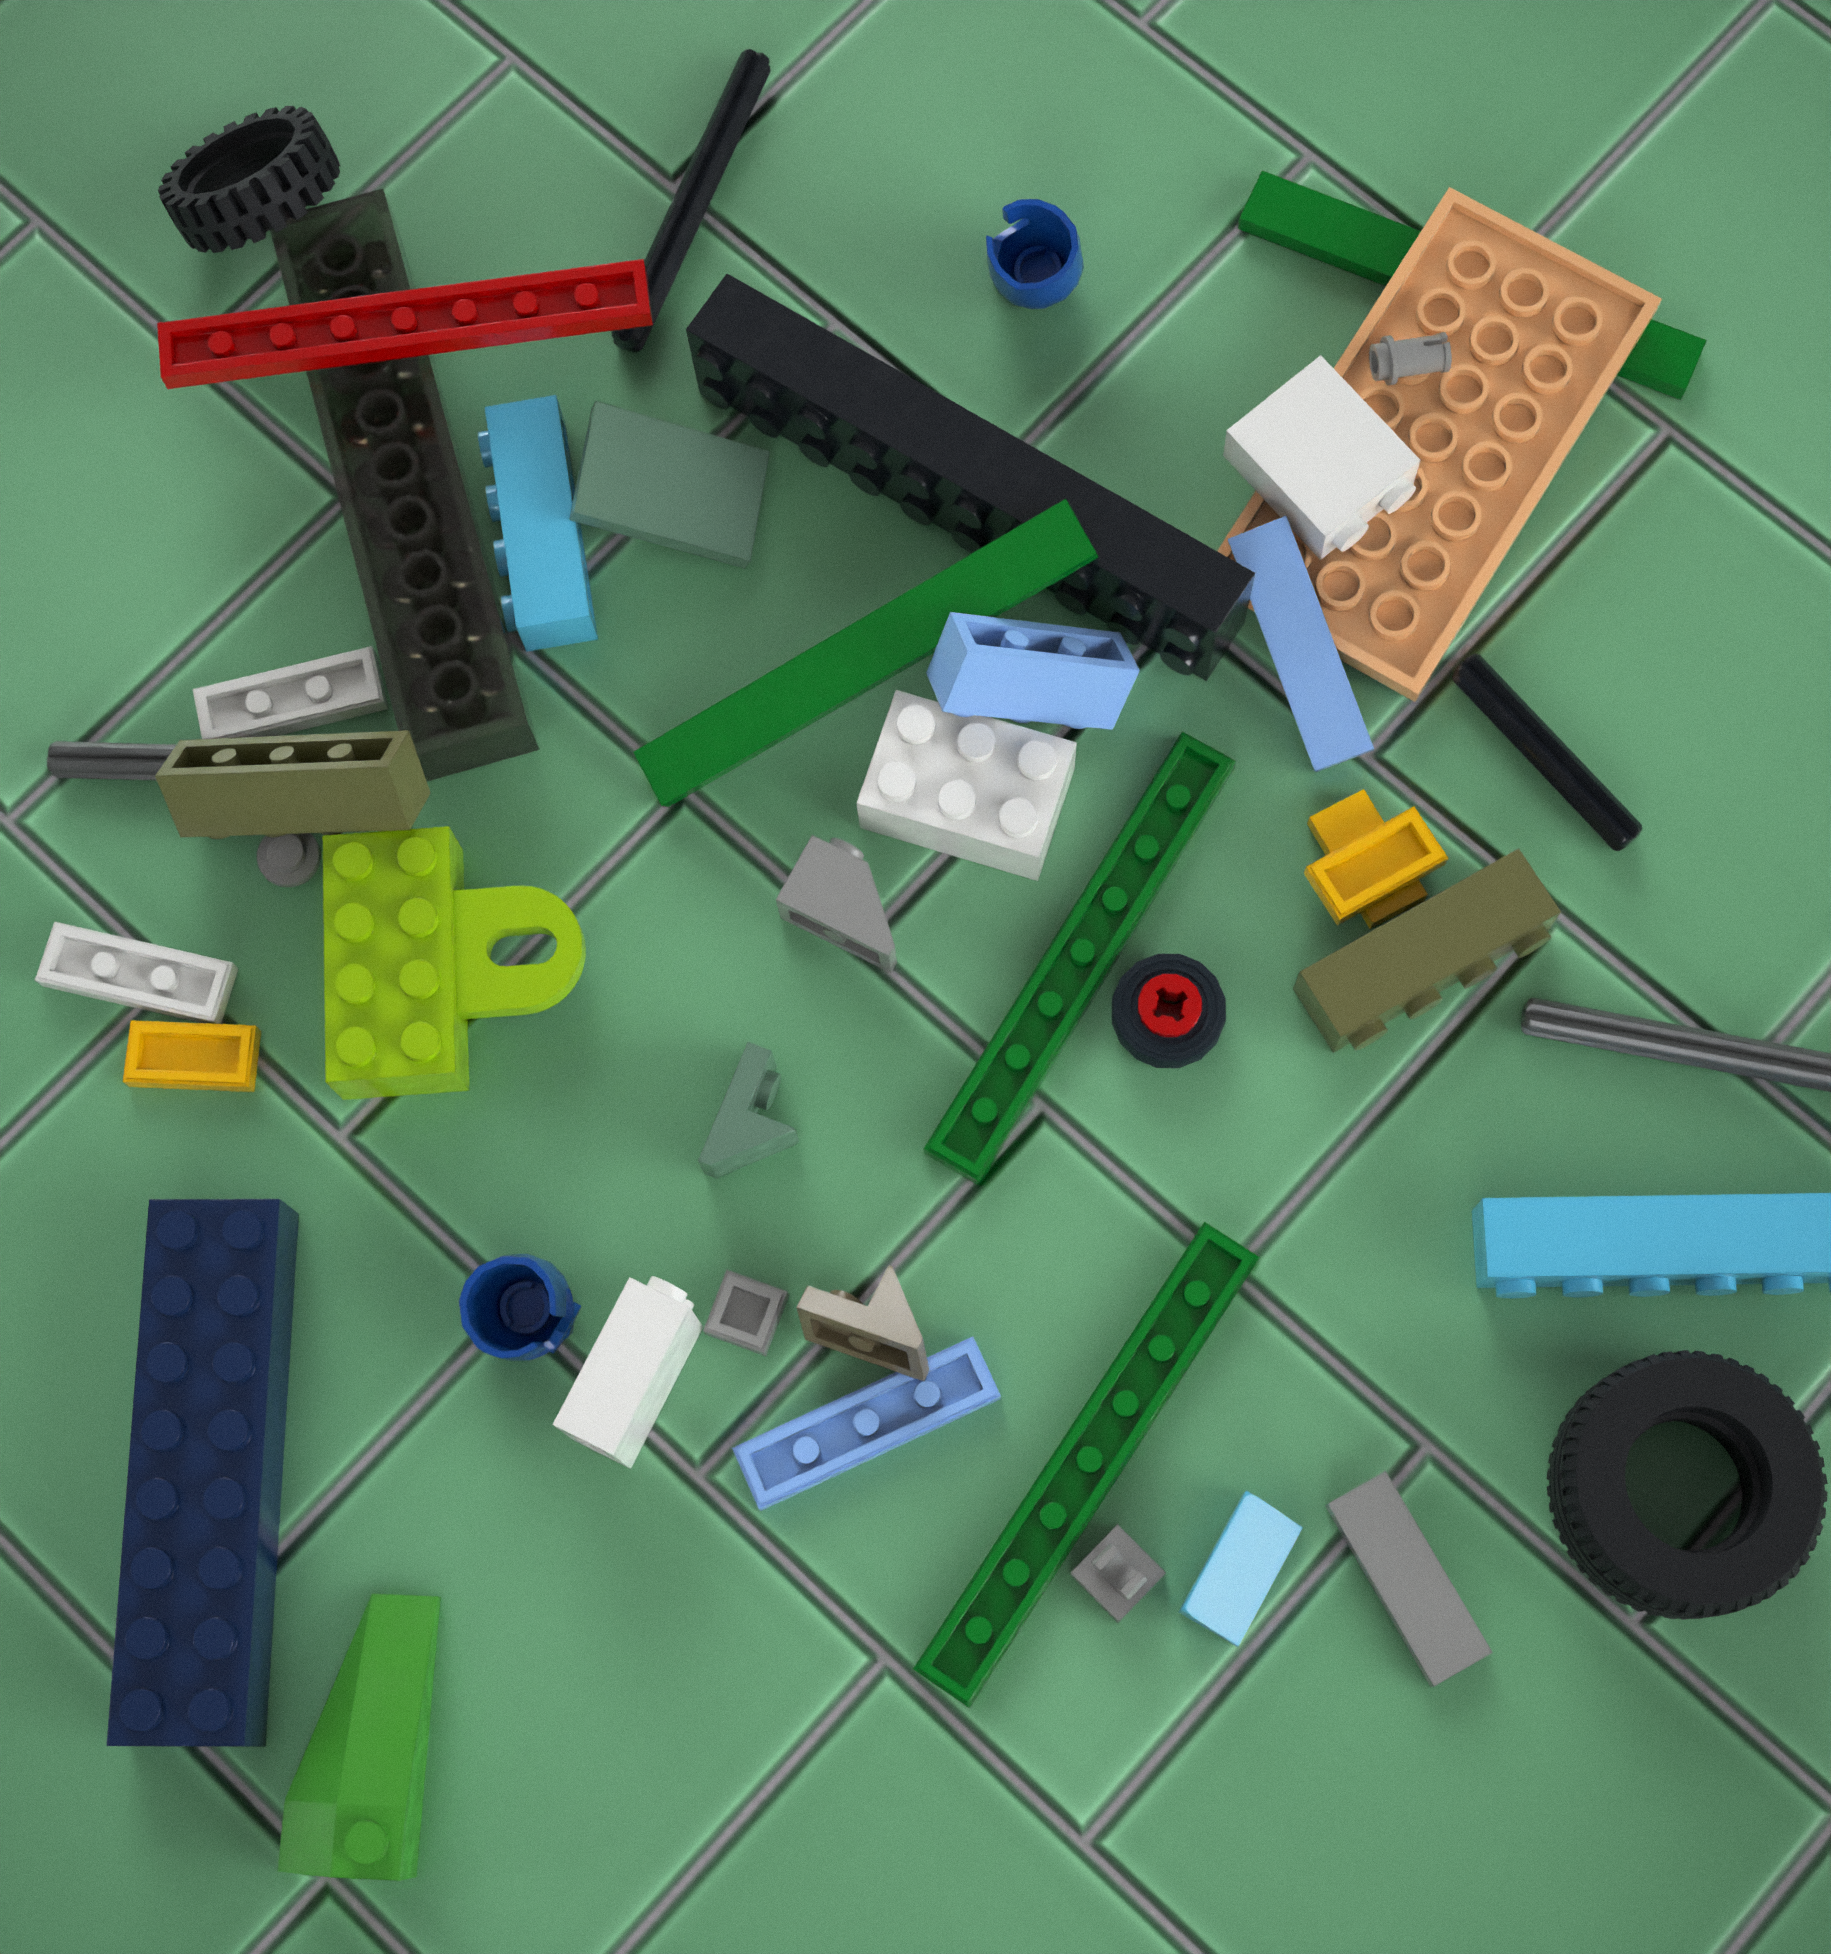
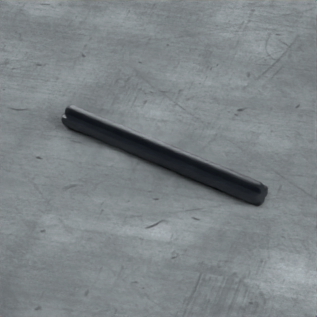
(698, 187)

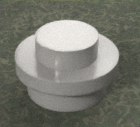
(289, 859)

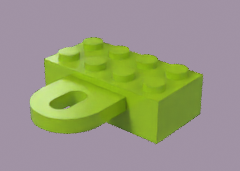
(416, 963)

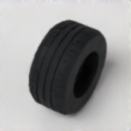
(1775, 1467)

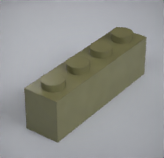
(294, 784)
(1427, 951)

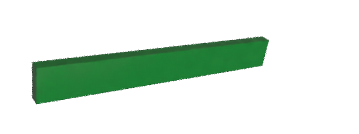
(1377, 245)
(863, 654)
(1079, 959)
(1085, 1465)

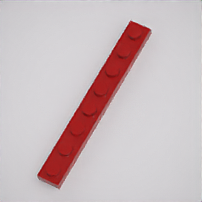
(404, 324)

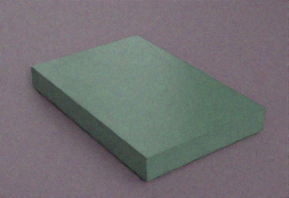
(669, 485)

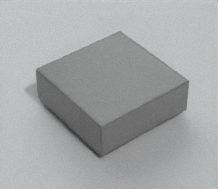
(746, 1312)

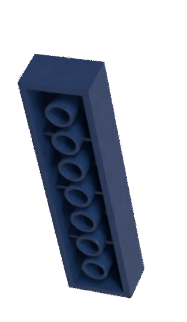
(204, 1475)

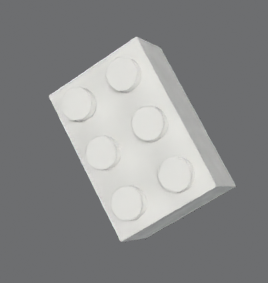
(966, 785)

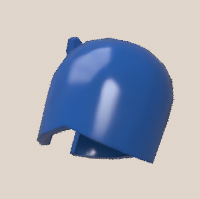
(1037, 257)
(517, 1307)

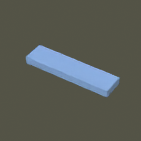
(1301, 645)
(865, 1424)

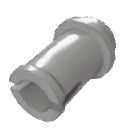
(1409, 357)

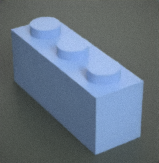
(1031, 671)

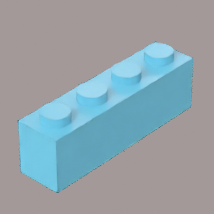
(539, 543)

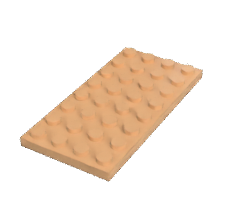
(1531, 360)

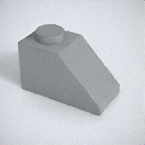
(838, 901)

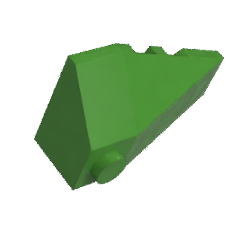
(364, 1769)

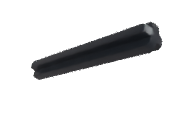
(1547, 752)

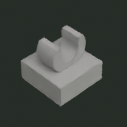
(1117, 1573)

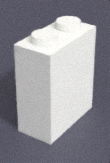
(1322, 458)
(630, 1370)

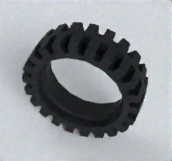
(249, 179)

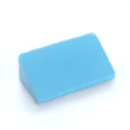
(1240, 1568)

